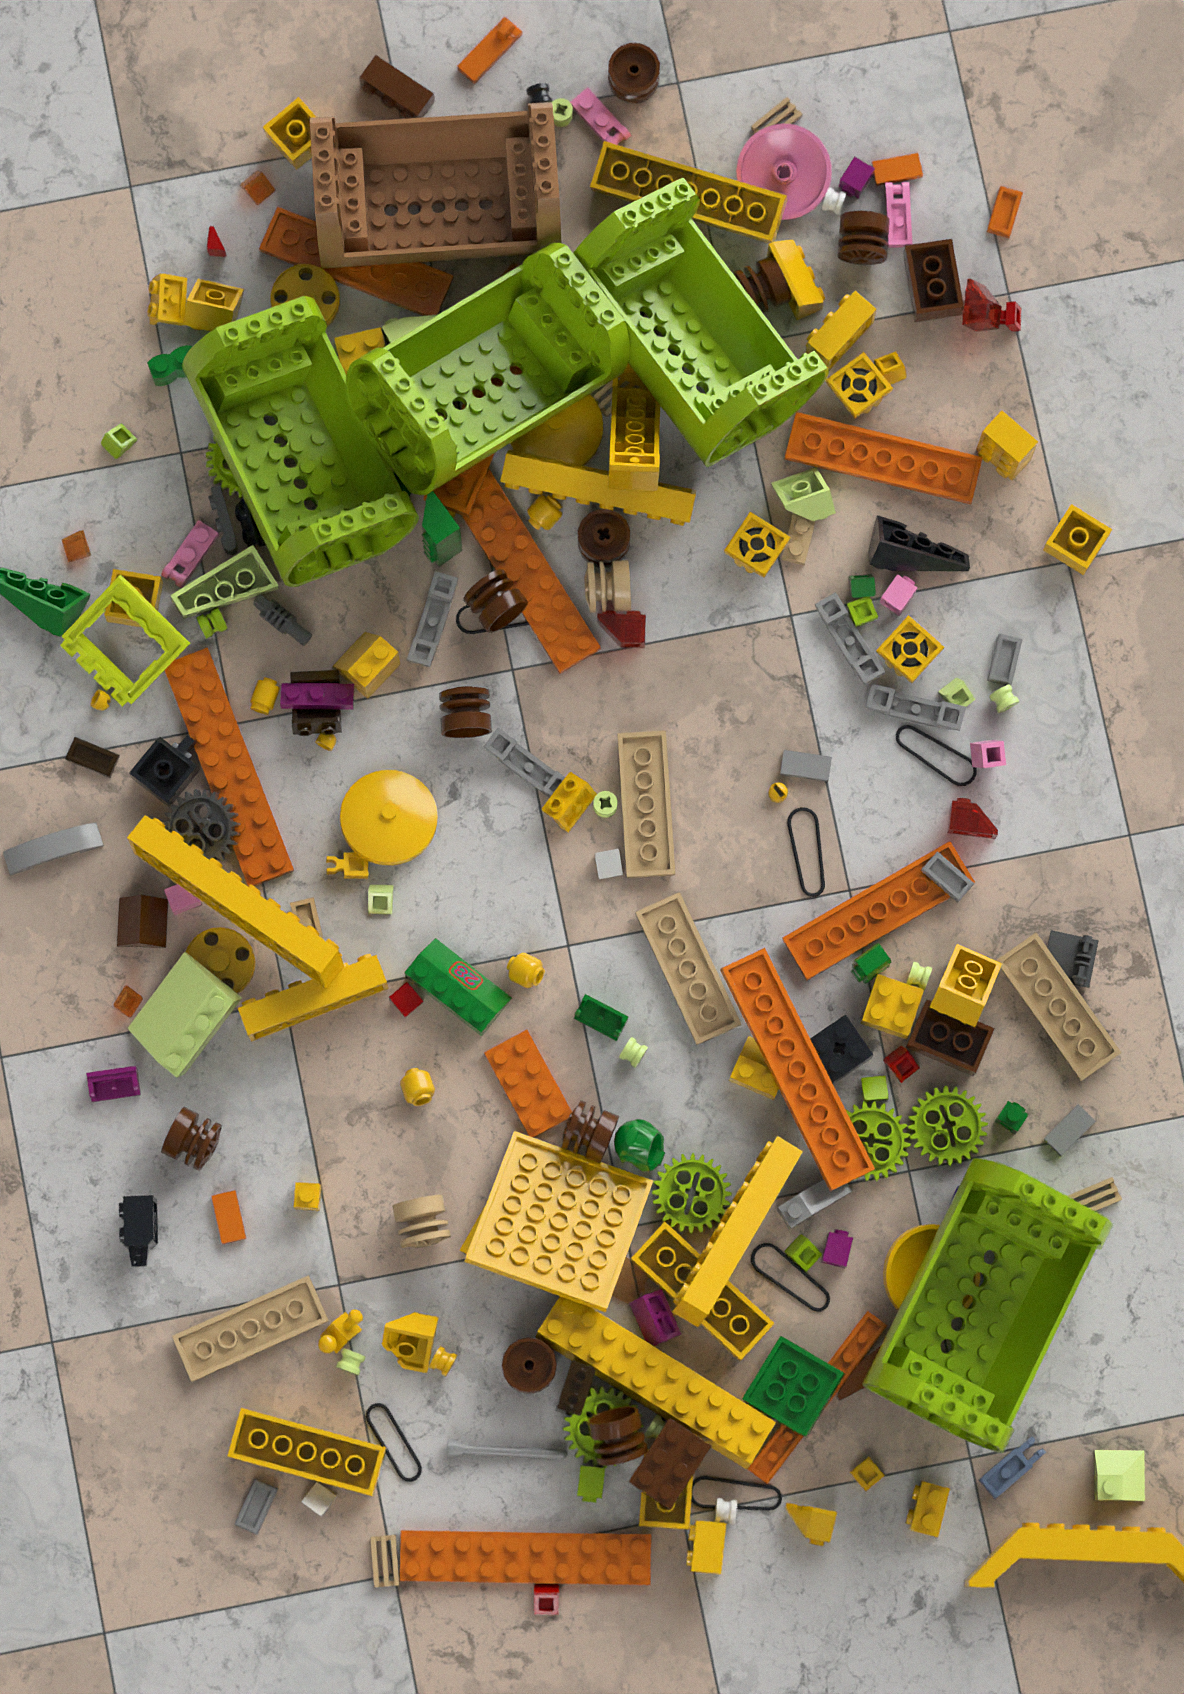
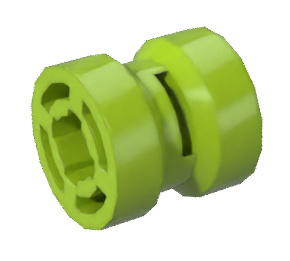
(217, 621)

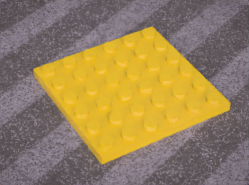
(559, 1221)

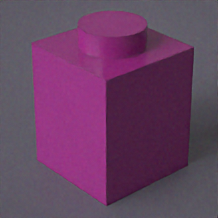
(856, 178)
(837, 1248)

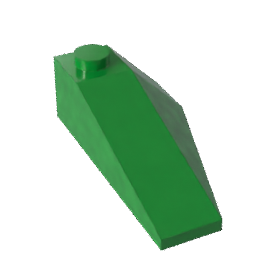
(45, 604)

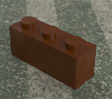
(396, 89)

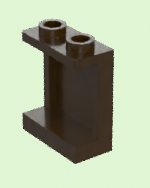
(316, 720)
(575, 1389)

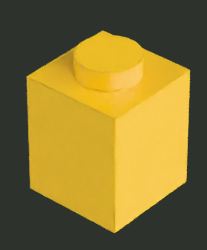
(307, 1196)

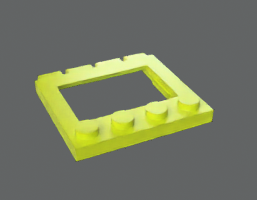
(147, 617)

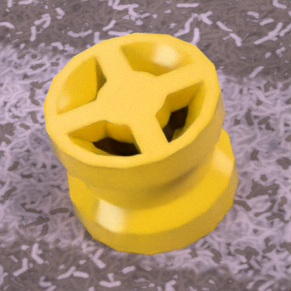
(443, 1361)

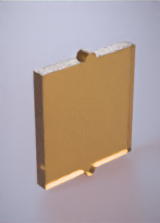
(630, 1282)

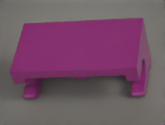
(113, 1084)
(655, 1318)

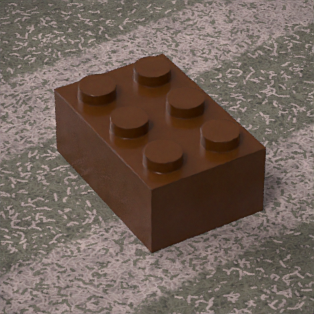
(933, 280)
(949, 1040)
(669, 1464)

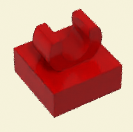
(1011, 316)

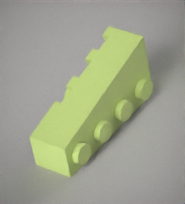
(228, 583)

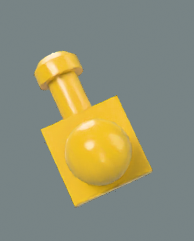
(340, 1332)

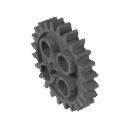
(217, 814)

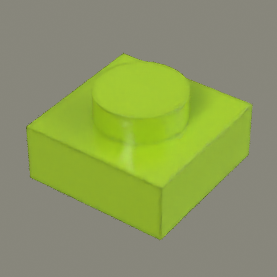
(862, 611)

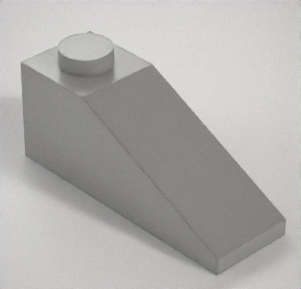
(810, 1203)

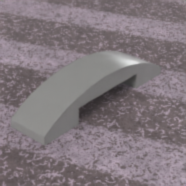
(433, 619)
(849, 639)
(915, 709)
(523, 763)
(52, 847)

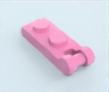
(599, 117)
(899, 214)
(190, 553)

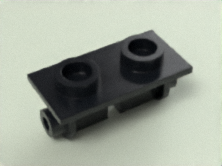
(250, 531)

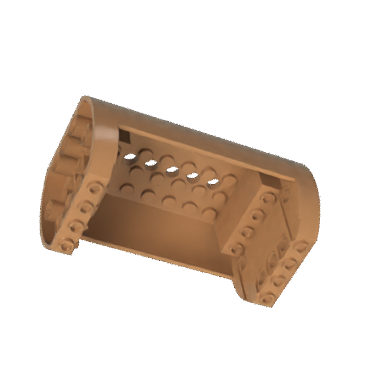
(428, 163)

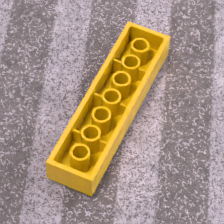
(723, 201)
(591, 485)
(735, 1230)

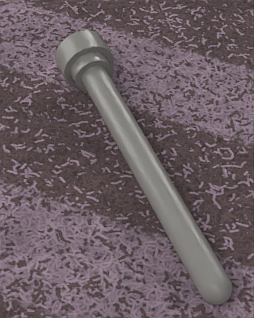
(457, 1449)

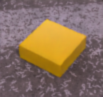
(867, 1473)

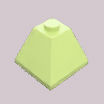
(805, 495)
(1119, 1475)

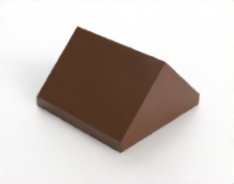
(142, 922)

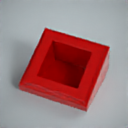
(214, 244)
(405, 999)
(901, 1063)
(546, 1599)

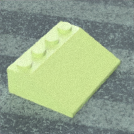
(183, 1015)

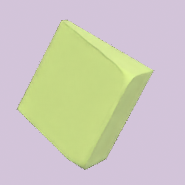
(957, 693)
(380, 899)

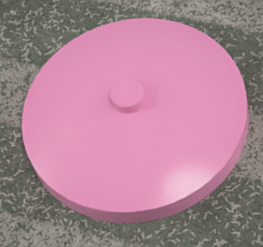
(789, 163)

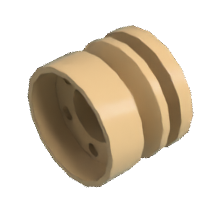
(608, 586)
(421, 1221)

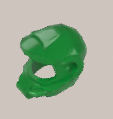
(639, 1144)

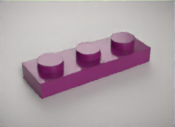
(317, 696)

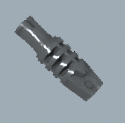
(281, 619)

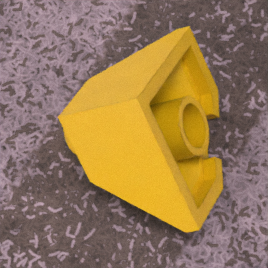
(411, 1340)
(813, 1522)

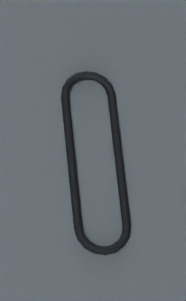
(403, 1438)

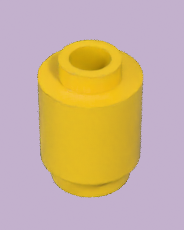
(264, 695)

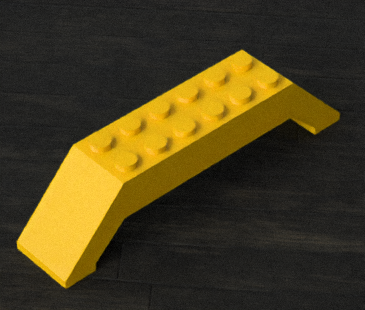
(633, 436)
(1080, 1545)

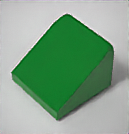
(862, 585)

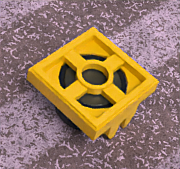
(859, 387)
(757, 546)
(909, 649)

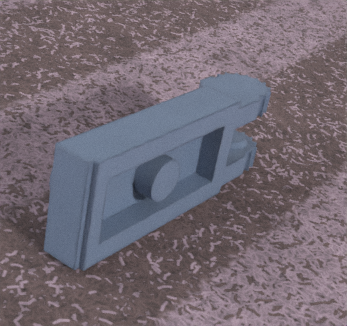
(1009, 1469)

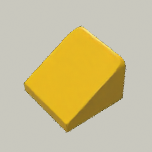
(891, 367)

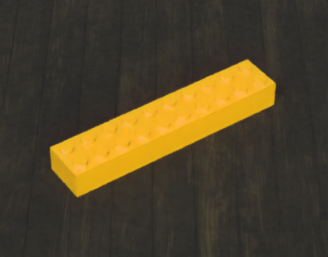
(236, 901)
(656, 1380)

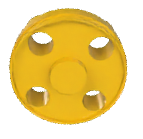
(318, 288)
(222, 958)

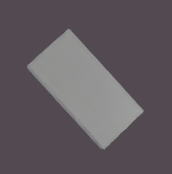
(1004, 659)
(806, 765)
(947, 877)
(1069, 1130)
(256, 1506)

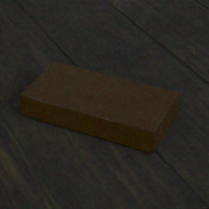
(92, 757)

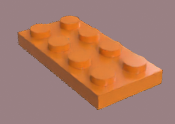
(528, 1084)

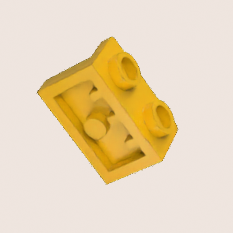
(167, 299)
(569, 801)
(928, 1508)

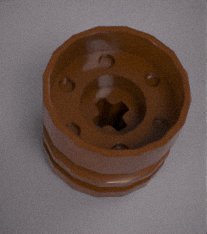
(863, 237)
(765, 284)
(495, 600)
(465, 708)
(589, 1131)
(190, 1138)
(617, 1435)

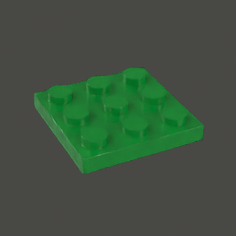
(793, 1386)

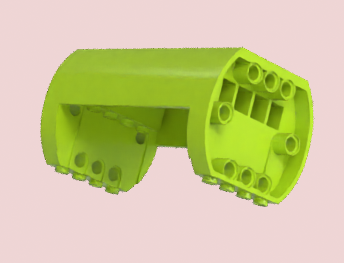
(663, 265)
(536, 317)
(288, 370)
(1040, 1257)

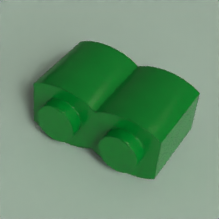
(168, 367)
(870, 964)

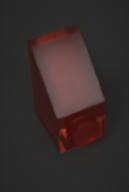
(970, 820)

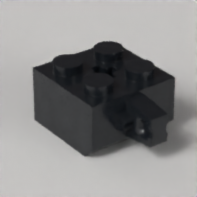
(166, 756)
(854, 1053)
(139, 1228)

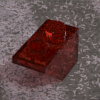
(981, 308)
(624, 629)

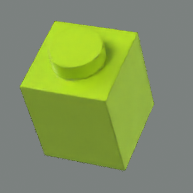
(591, 1483)

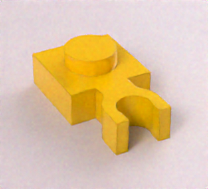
(351, 865)

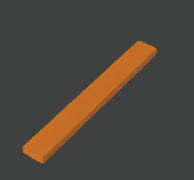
(845, 1360)

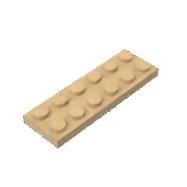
(646, 804)
(688, 968)
(1058, 1006)
(250, 1328)

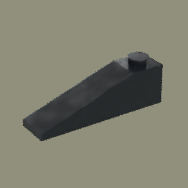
(901, 550)

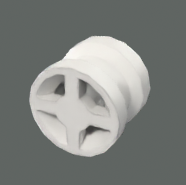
(833, 201)
(725, 1511)

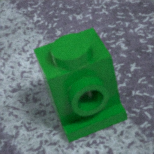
(1012, 1117)

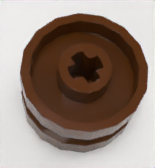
(634, 72)
(603, 524)
(529, 1380)

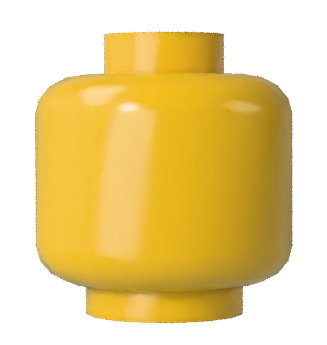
(544, 512)
(525, 970)
(417, 1087)

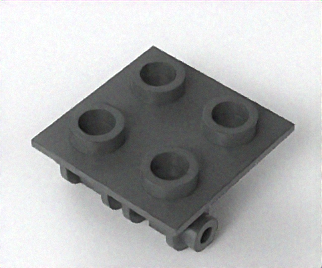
(1074, 955)

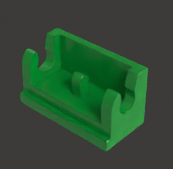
(601, 1017)

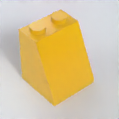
(368, 663)

